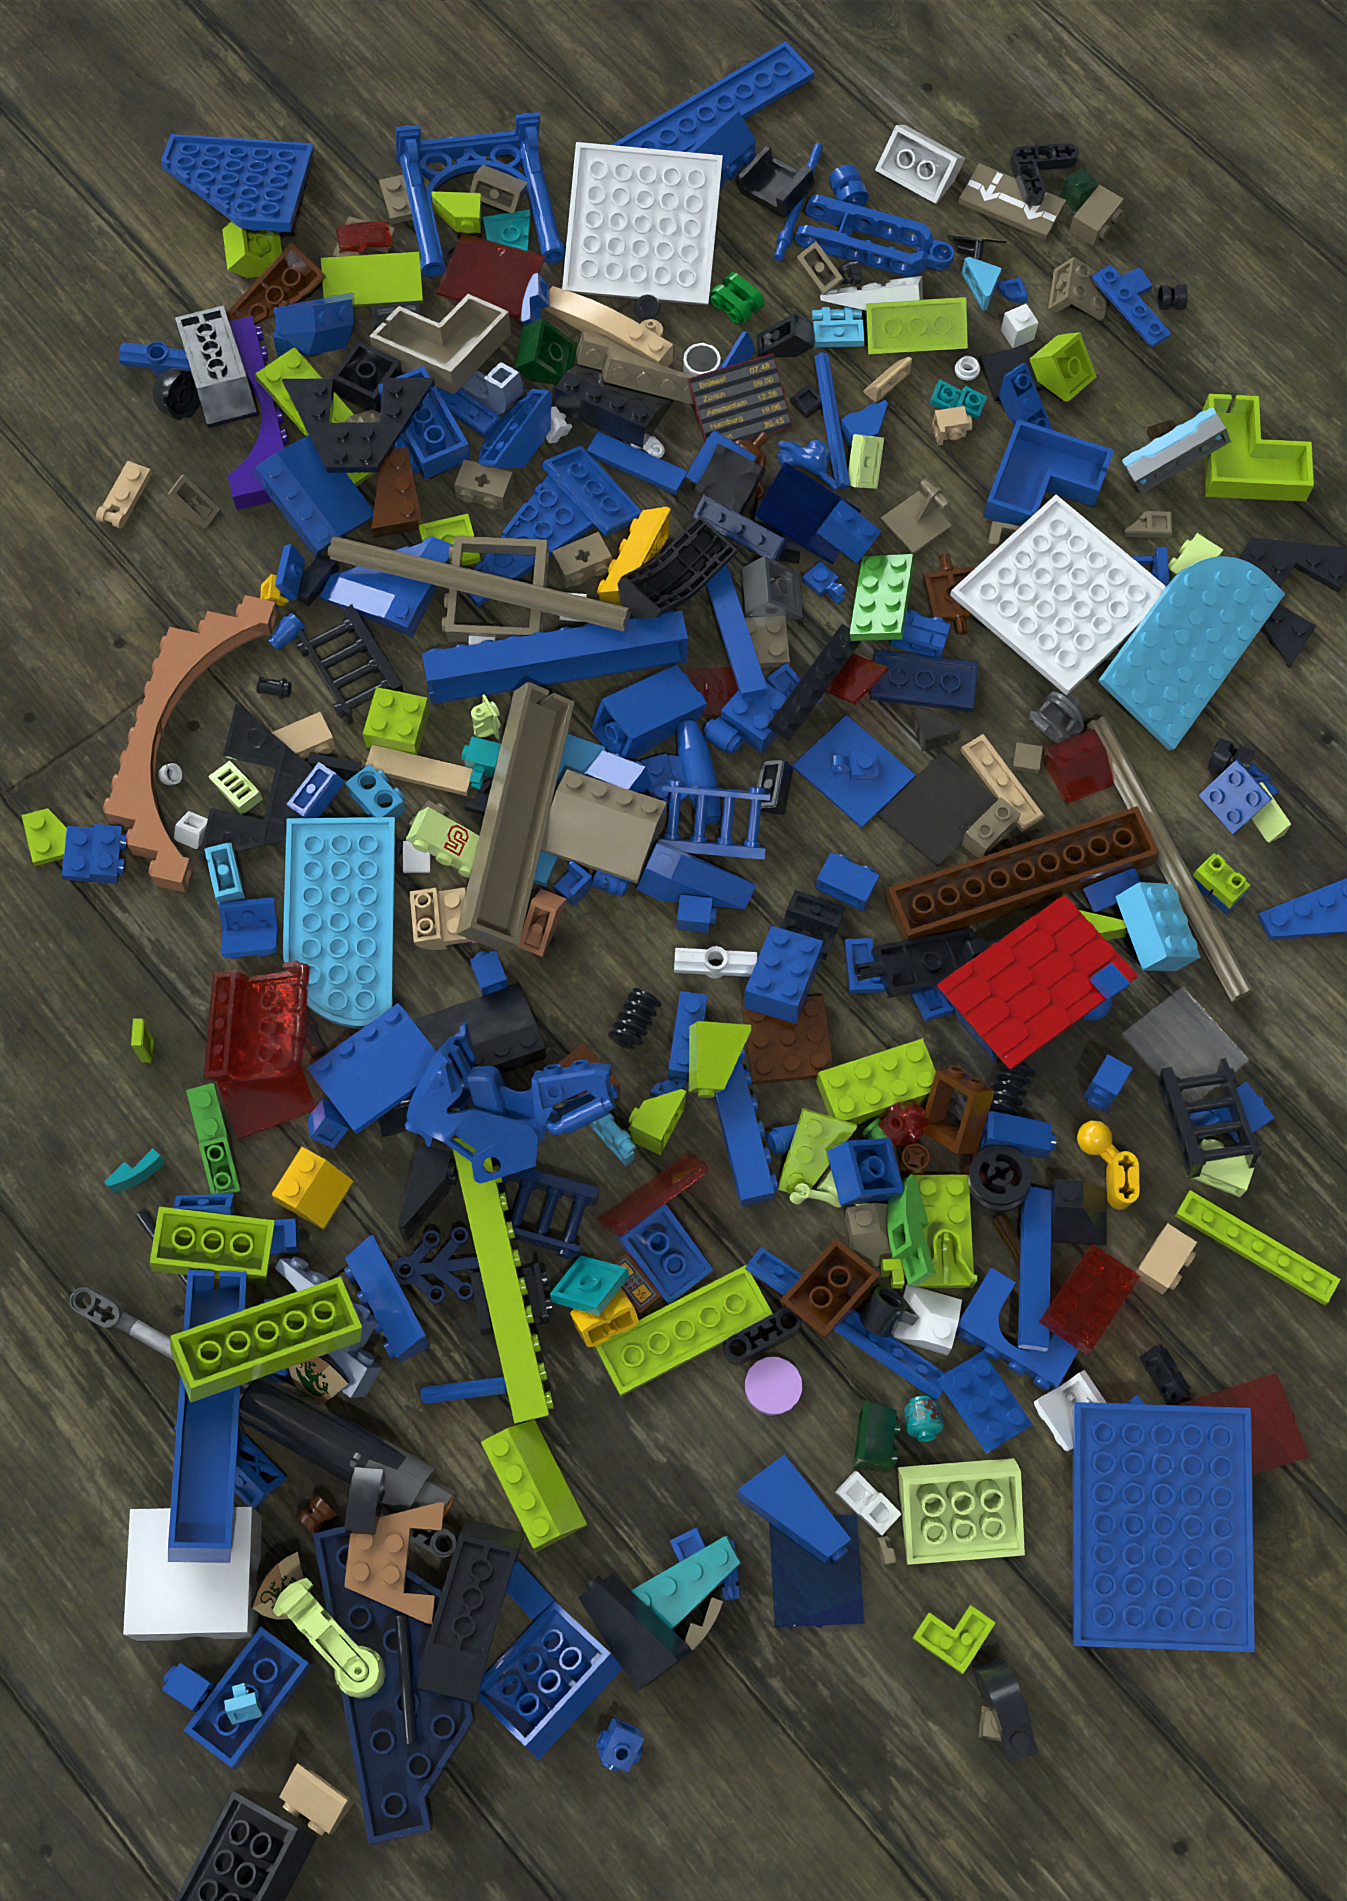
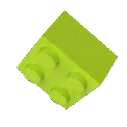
(396, 721)

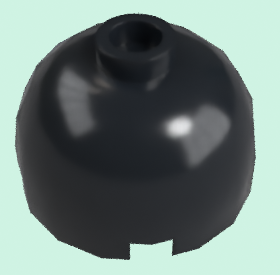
(176, 393)

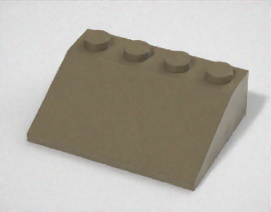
(603, 826)

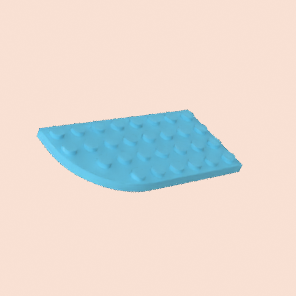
(1190, 643)
(342, 914)

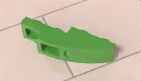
(213, 1139)
(905, 1231)

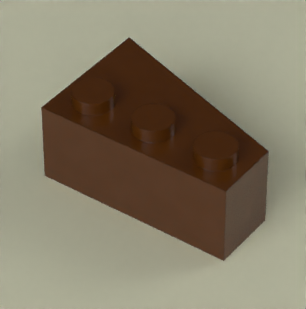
(396, 497)

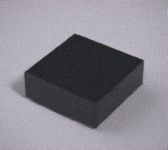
(807, 401)

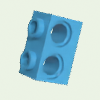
(371, 799)

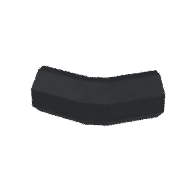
(676, 572)

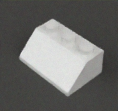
(919, 163)

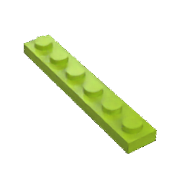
(1257, 1247)

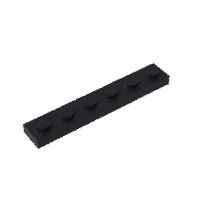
(814, 684)

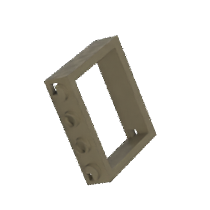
(462, 544)

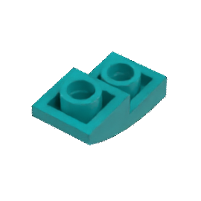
(948, 396)

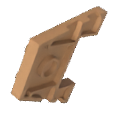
(380, 1561)

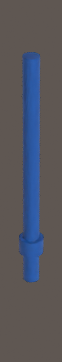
(785, 237)

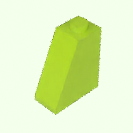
(713, 1055)

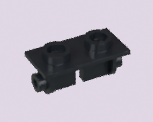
(1159, 1364)

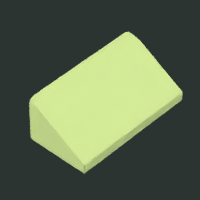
(865, 461)
(1271, 820)

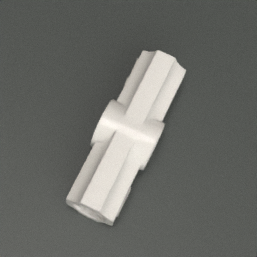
(697, 962)

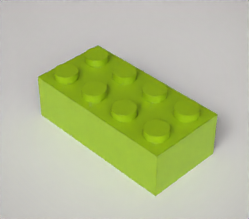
(872, 1084)

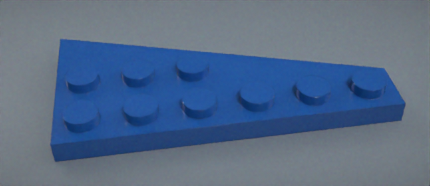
(545, 516)
(1309, 915)

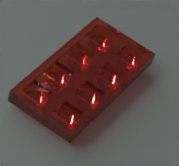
(1089, 1299)

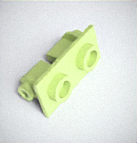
(485, 719)

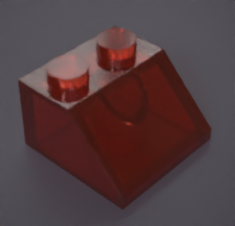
(1079, 766)

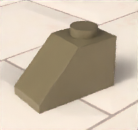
(820, 268)

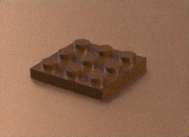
(788, 1050)

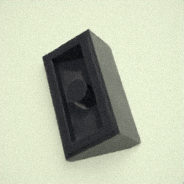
(315, 578)
(776, 779)

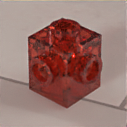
(904, 1123)

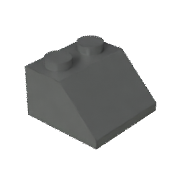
(771, 590)

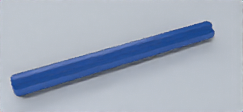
(831, 419)

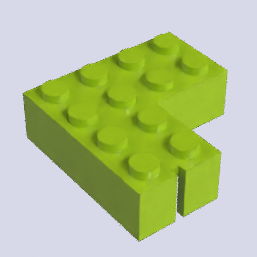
(1252, 465)

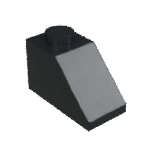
(787, 338)

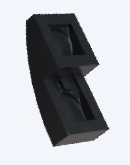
(363, 1501)

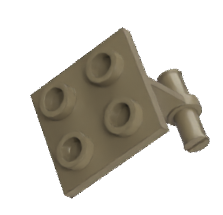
(917, 520)

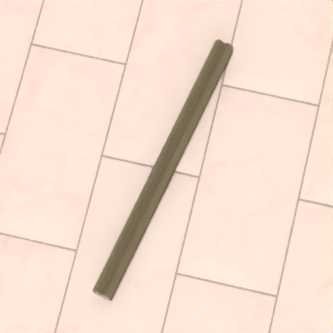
(479, 583)
(1174, 867)

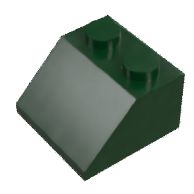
(544, 353)
(875, 1437)

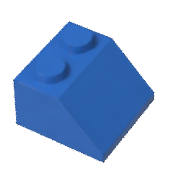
(849, 531)

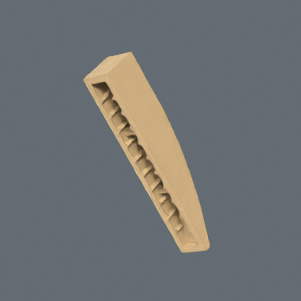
(597, 318)

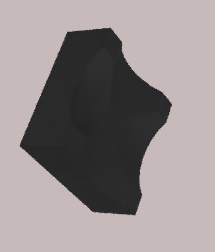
(730, 479)

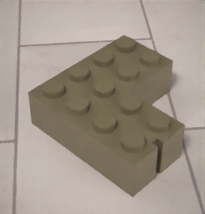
(446, 349)

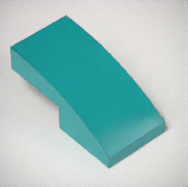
(126, 1177)

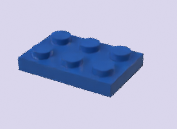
(984, 1402)

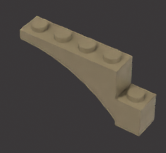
(631, 370)

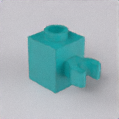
(482, 758)

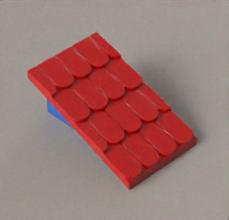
(1032, 983)

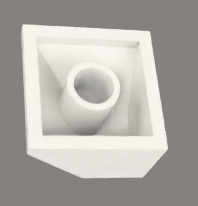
(936, 1320)

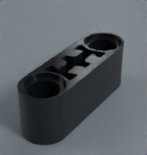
(760, 1346)

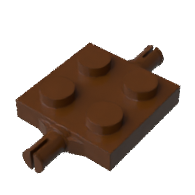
(938, 591)

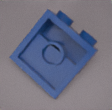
(94, 853)

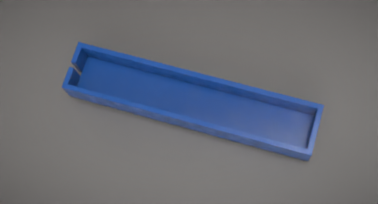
(554, 657)
(206, 1439)

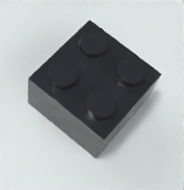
(362, 373)

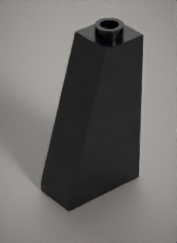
(632, 1631)

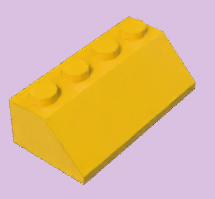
(643, 545)

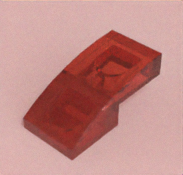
(359, 235)

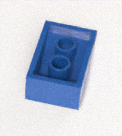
(665, 1254)

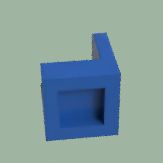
(574, 884)
(327, 1124)
(285, 1237)

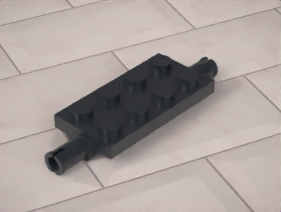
(921, 962)

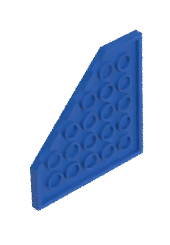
(243, 179)

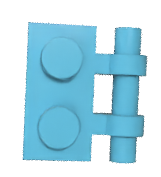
(838, 332)
(615, 1138)

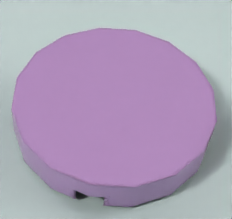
(773, 1386)

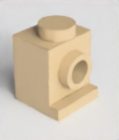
(951, 424)

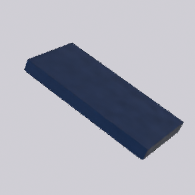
(926, 681)

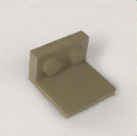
(1074, 285)

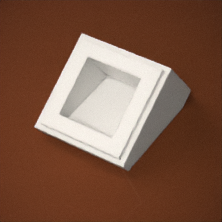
(190, 830)
(414, 860)

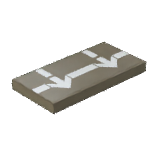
(1000, 198)

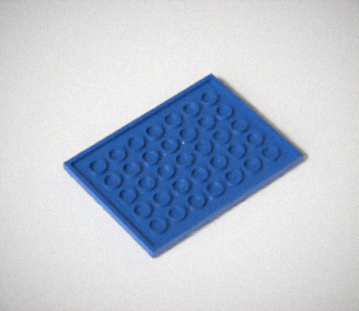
(1162, 1527)

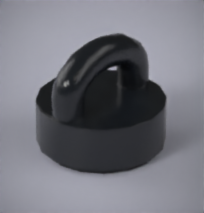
(853, 272)
(647, 306)

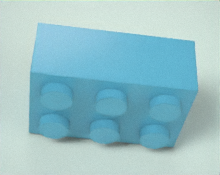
(1157, 926)

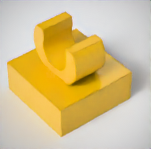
(271, 593)

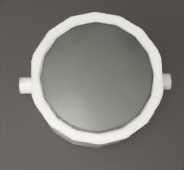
(701, 359)

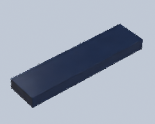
(740, 528)

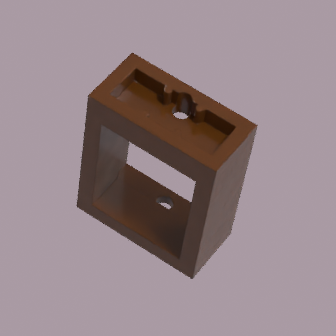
(979, 1100)

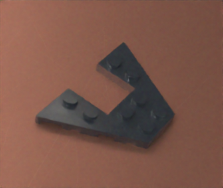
(356, 445)
(1277, 559)
(255, 744)

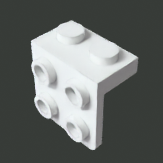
(1057, 1406)

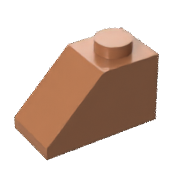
(541, 922)

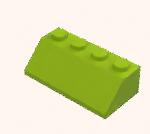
(211, 1243)
(533, 1484)

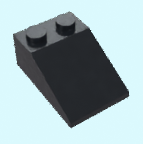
(428, 1186)

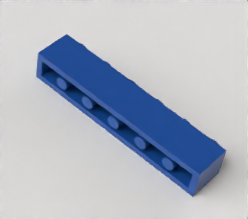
(743, 1138)

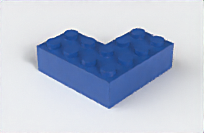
(1040, 463)

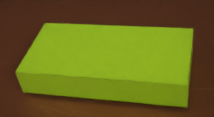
(142, 1041)

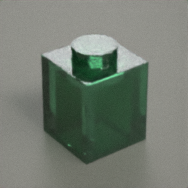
(1078, 188)

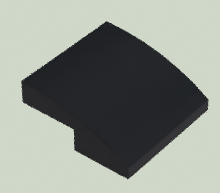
(813, 918)

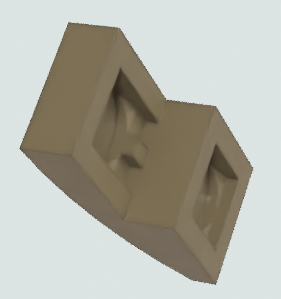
(697, 1633)

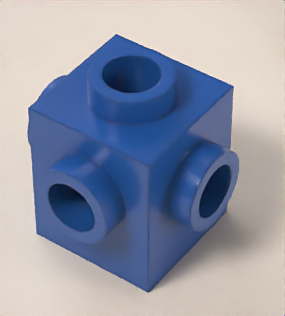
(620, 1745)

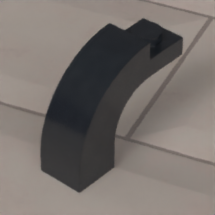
(1008, 1707)

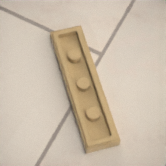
(420, 770)
(1001, 780)

